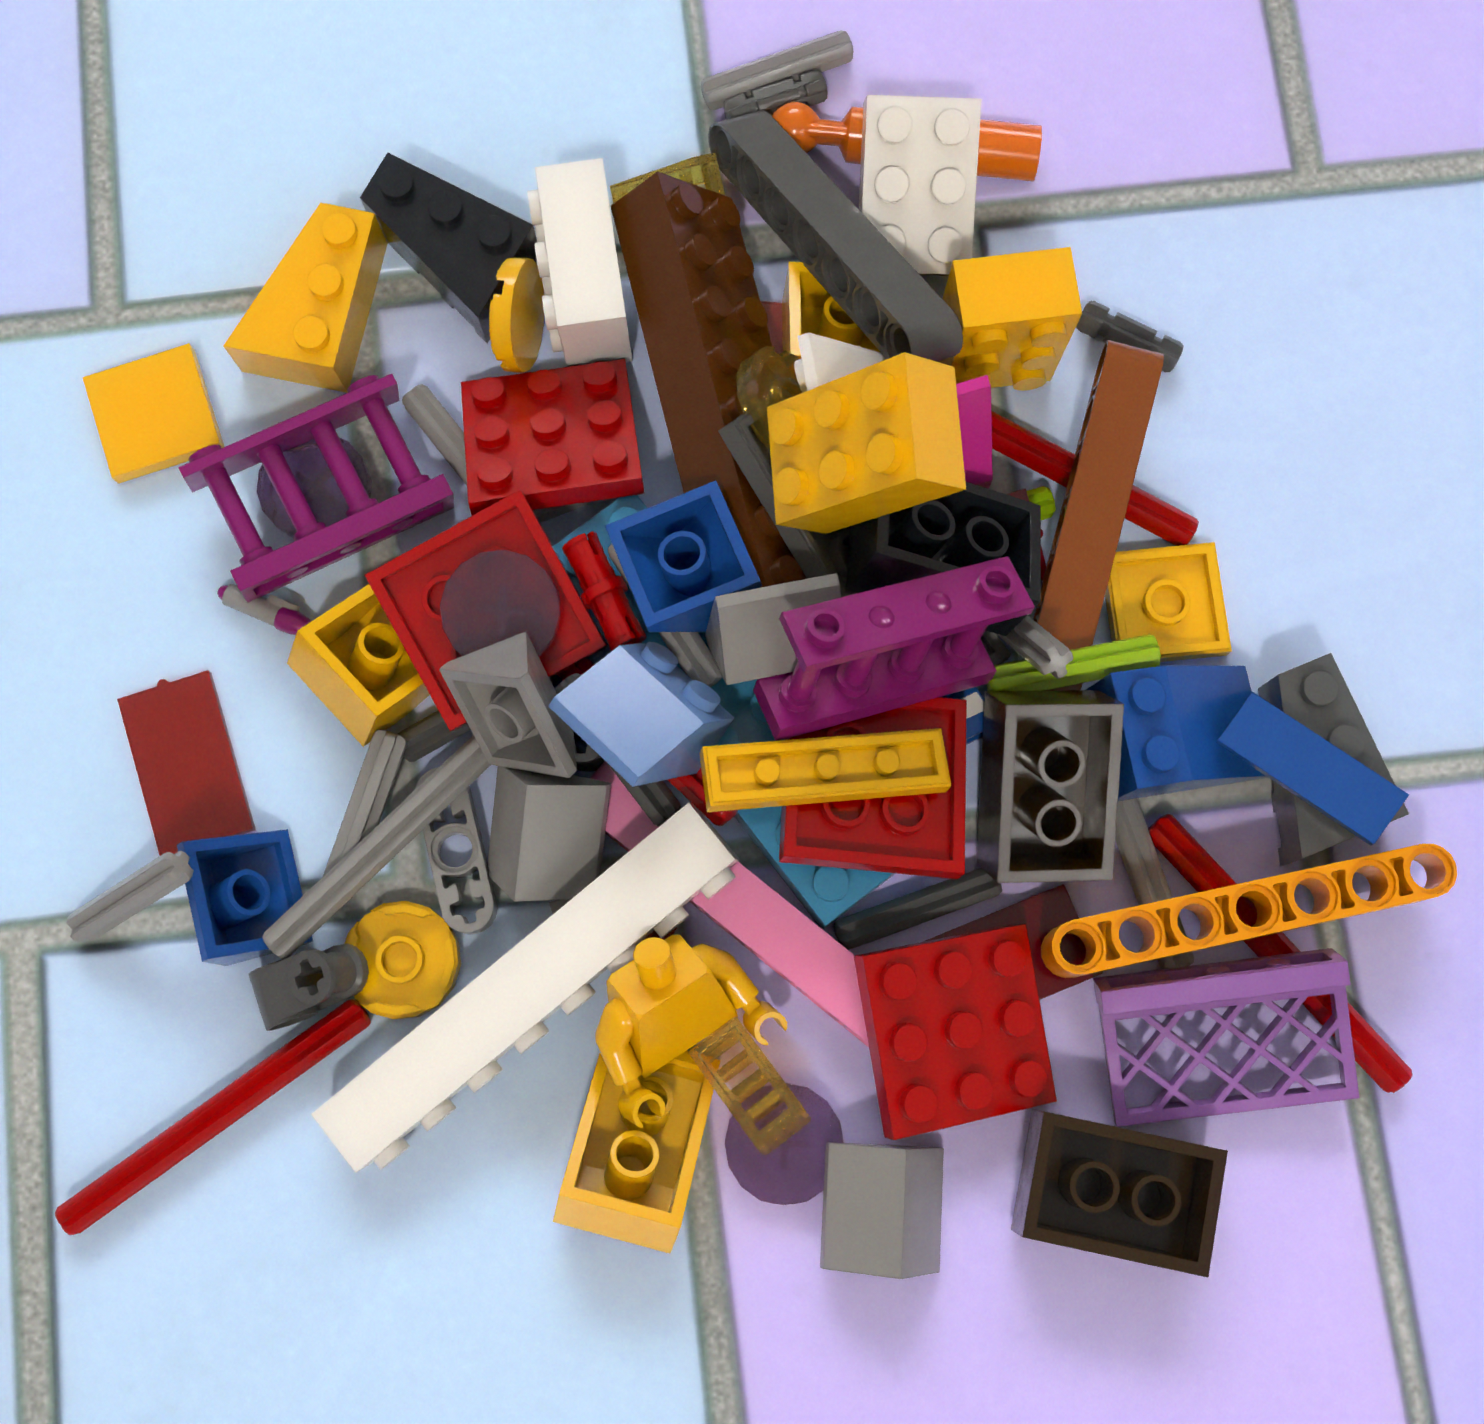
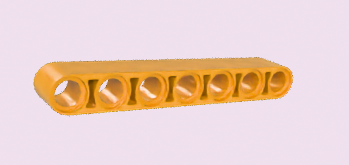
(1275, 905)

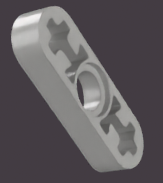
(479, 889)

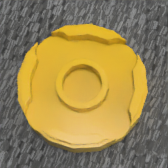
(517, 315)
(409, 959)

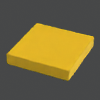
(152, 412)
(1170, 596)

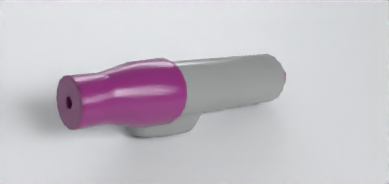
(271, 610)

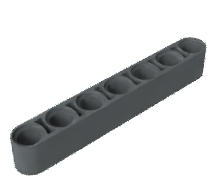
(834, 239)

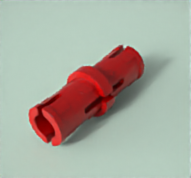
(603, 590)

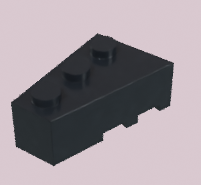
(447, 235)

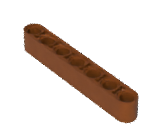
(1098, 494)

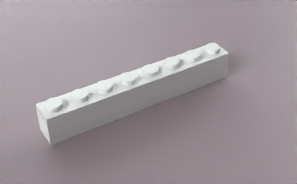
(525, 988)

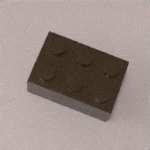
(1049, 785)
(1119, 1193)

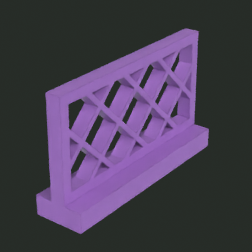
(1224, 985)

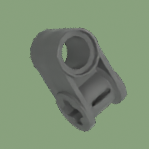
(307, 983)

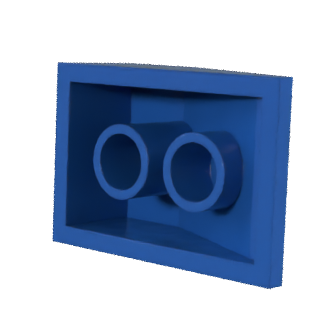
(1174, 726)

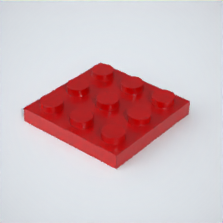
(552, 435)
(415, 581)
(889, 833)
(954, 1030)

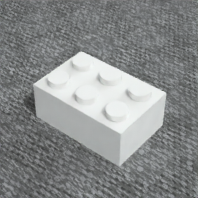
(921, 176)
(579, 263)

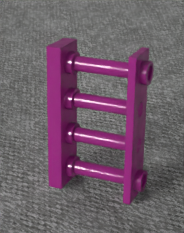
(314, 543)
(890, 647)

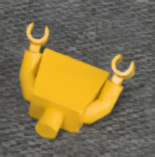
(665, 1007)

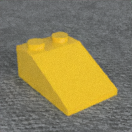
(358, 666)
(632, 1178)

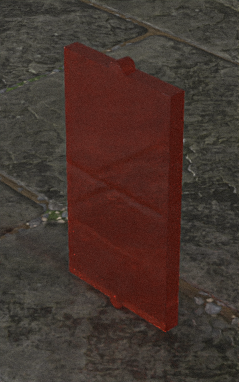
(185, 762)

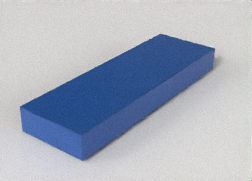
(1312, 769)

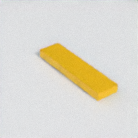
(824, 769)

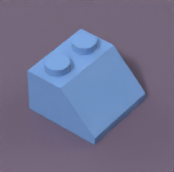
(643, 713)

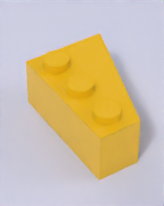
(315, 303)

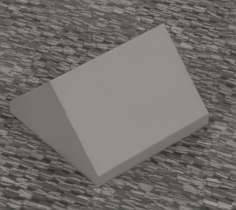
(747, 630)
(507, 709)
(546, 834)
(882, 1209)

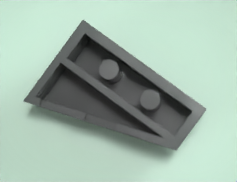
(1322, 702)

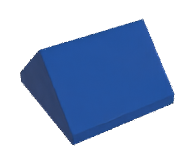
(682, 558)
(239, 892)

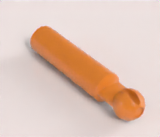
(1004, 150)

